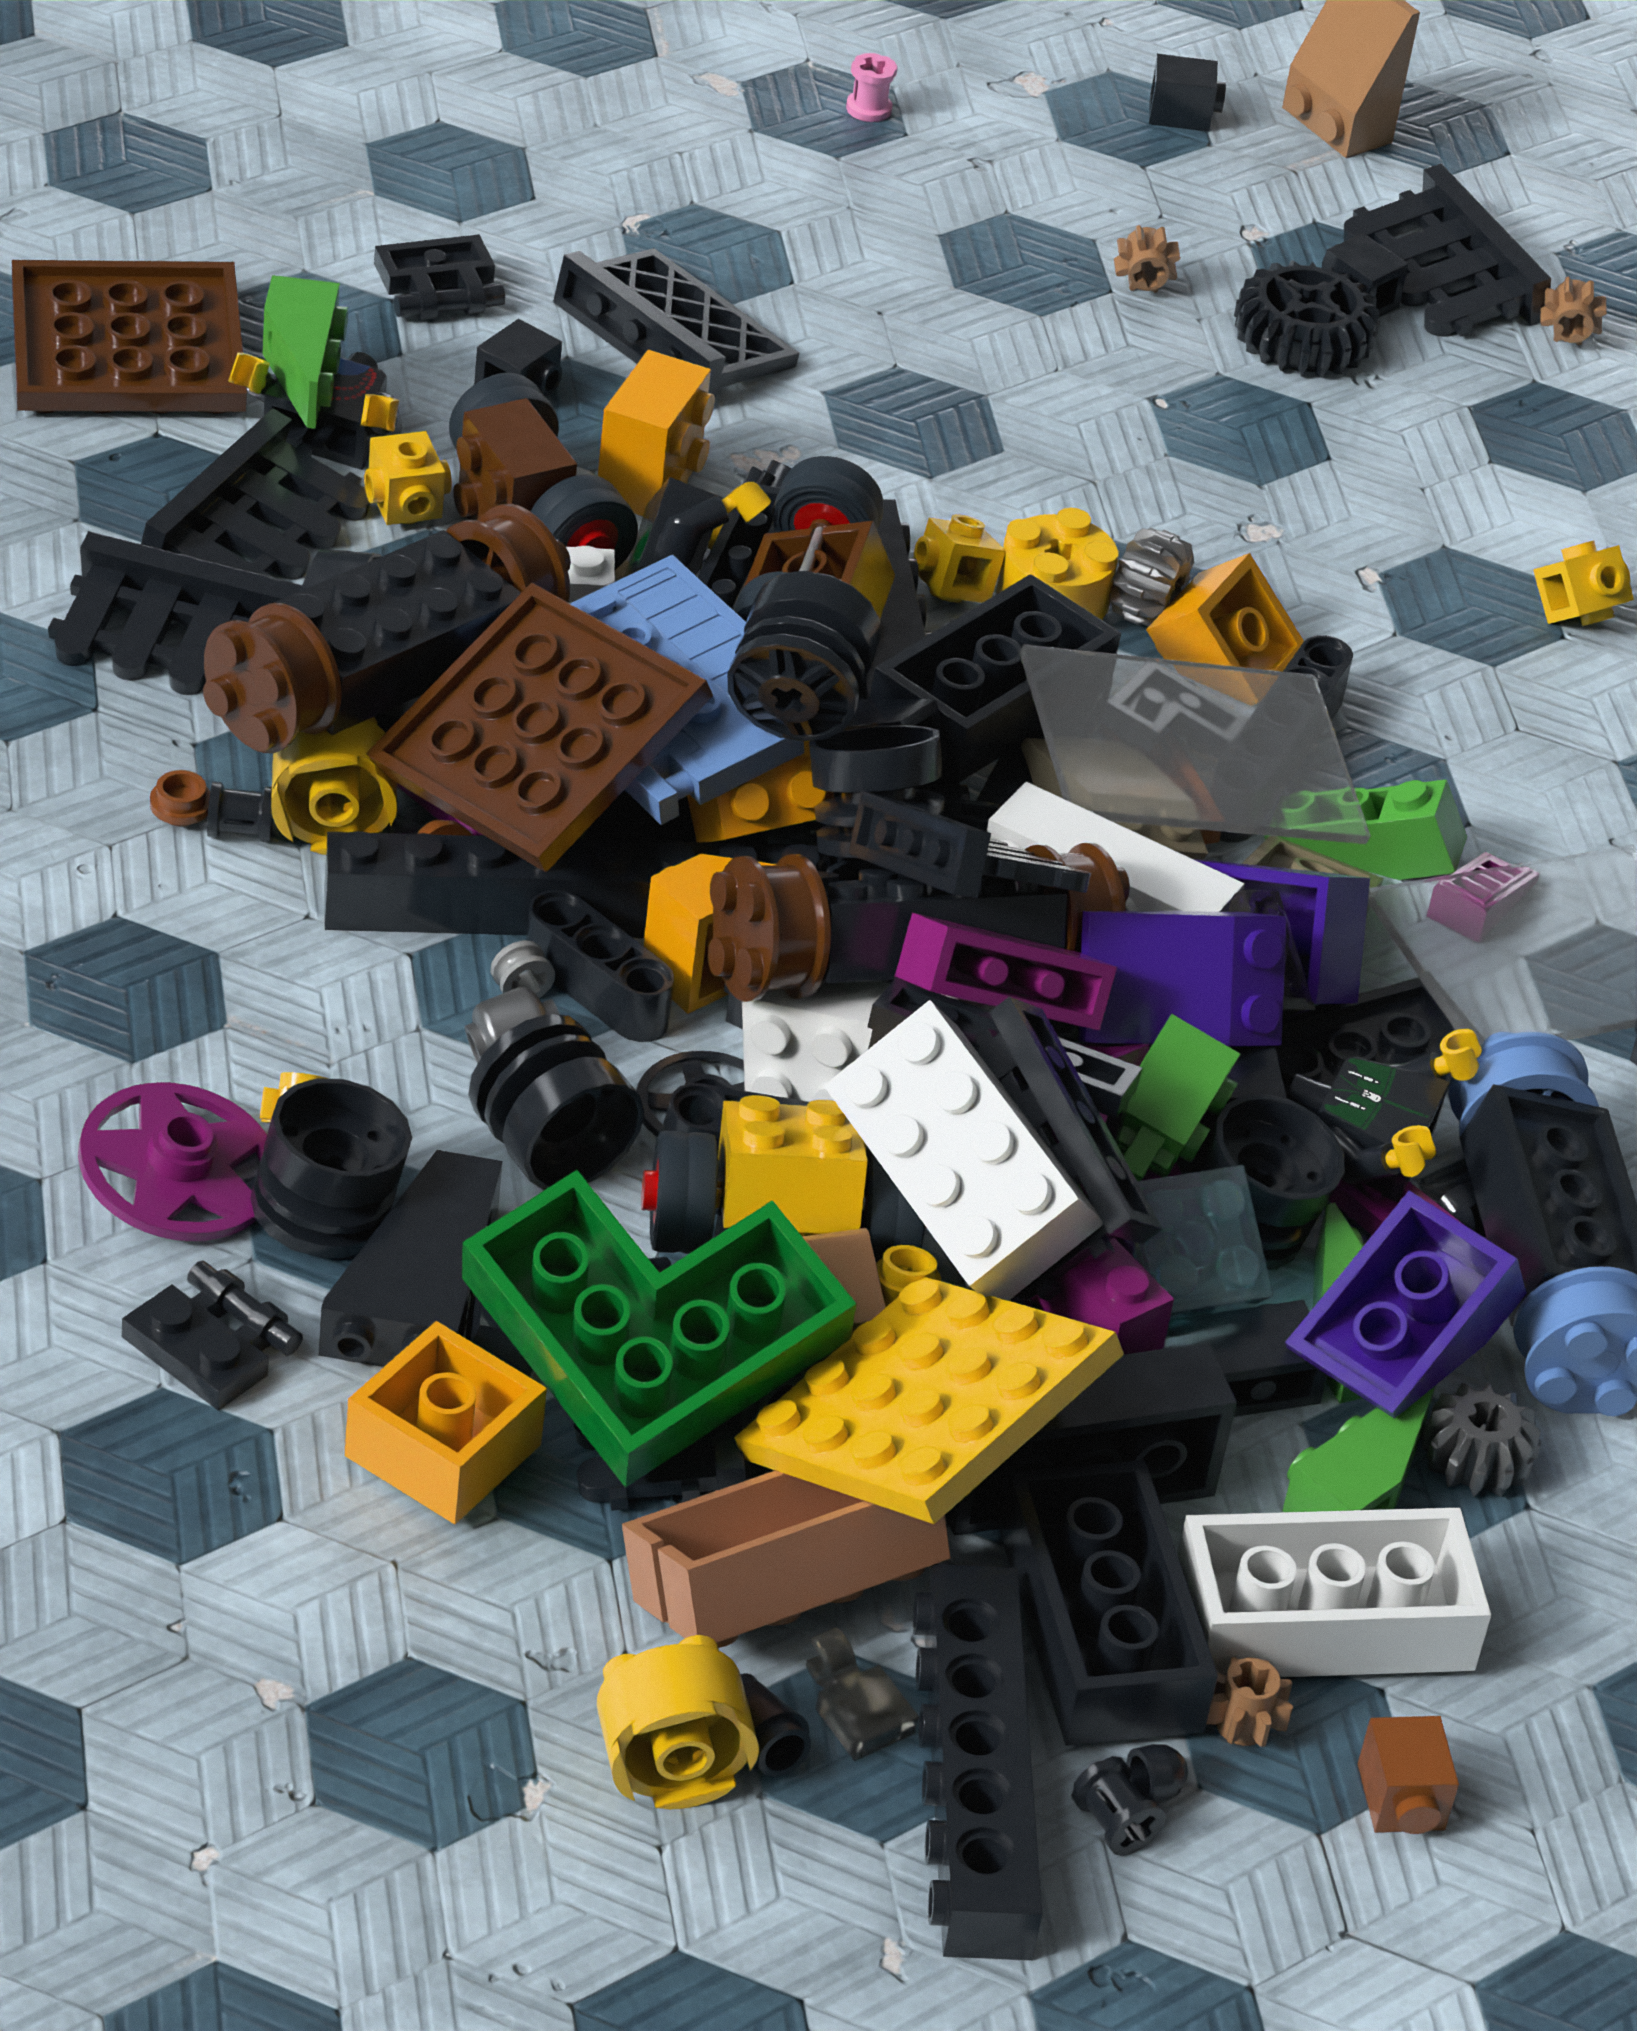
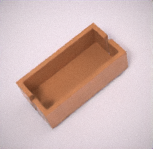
(769, 1554)

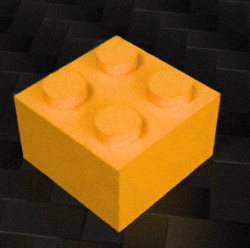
(655, 427)
(445, 1422)

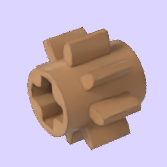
(1147, 258)
(1573, 311)
(1250, 1702)

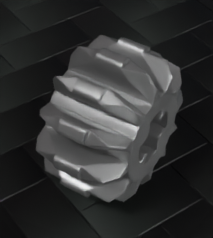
(1150, 575)
(1481, 1439)

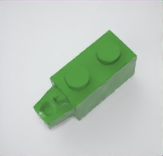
(1177, 1086)

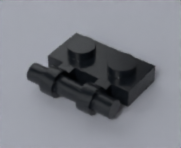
(436, 264)
(199, 1348)

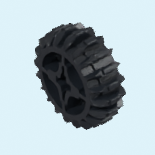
(1306, 318)

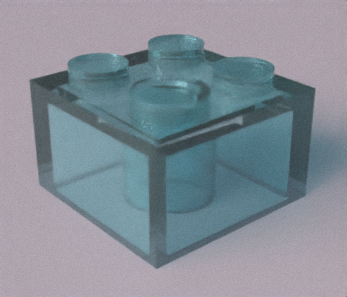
(1208, 1243)

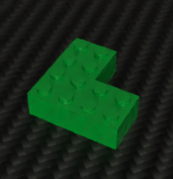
(646, 1353)

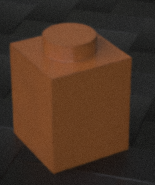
(1407, 1774)

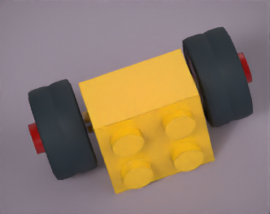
(778, 1152)

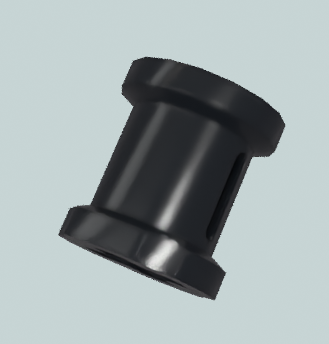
(240, 812)
(1118, 1806)

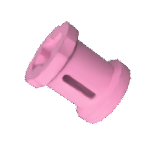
(871, 87)

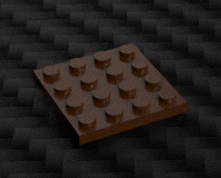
(126, 336)
(539, 726)

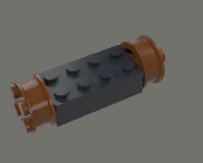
(375, 629)
(804, 926)

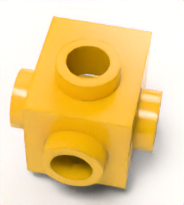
(406, 478)
(959, 559)
(1584, 584)

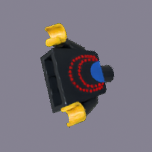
(344, 429)

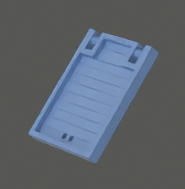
(693, 627)

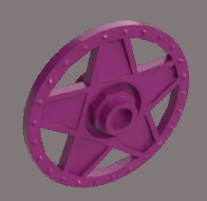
(173, 1160)

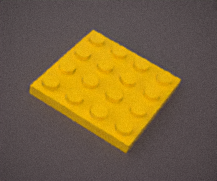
(928, 1398)

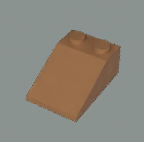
(1353, 73)

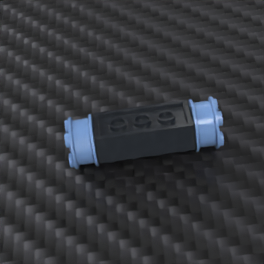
(1562, 1206)

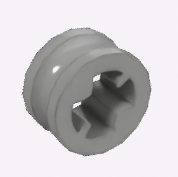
(518, 958)

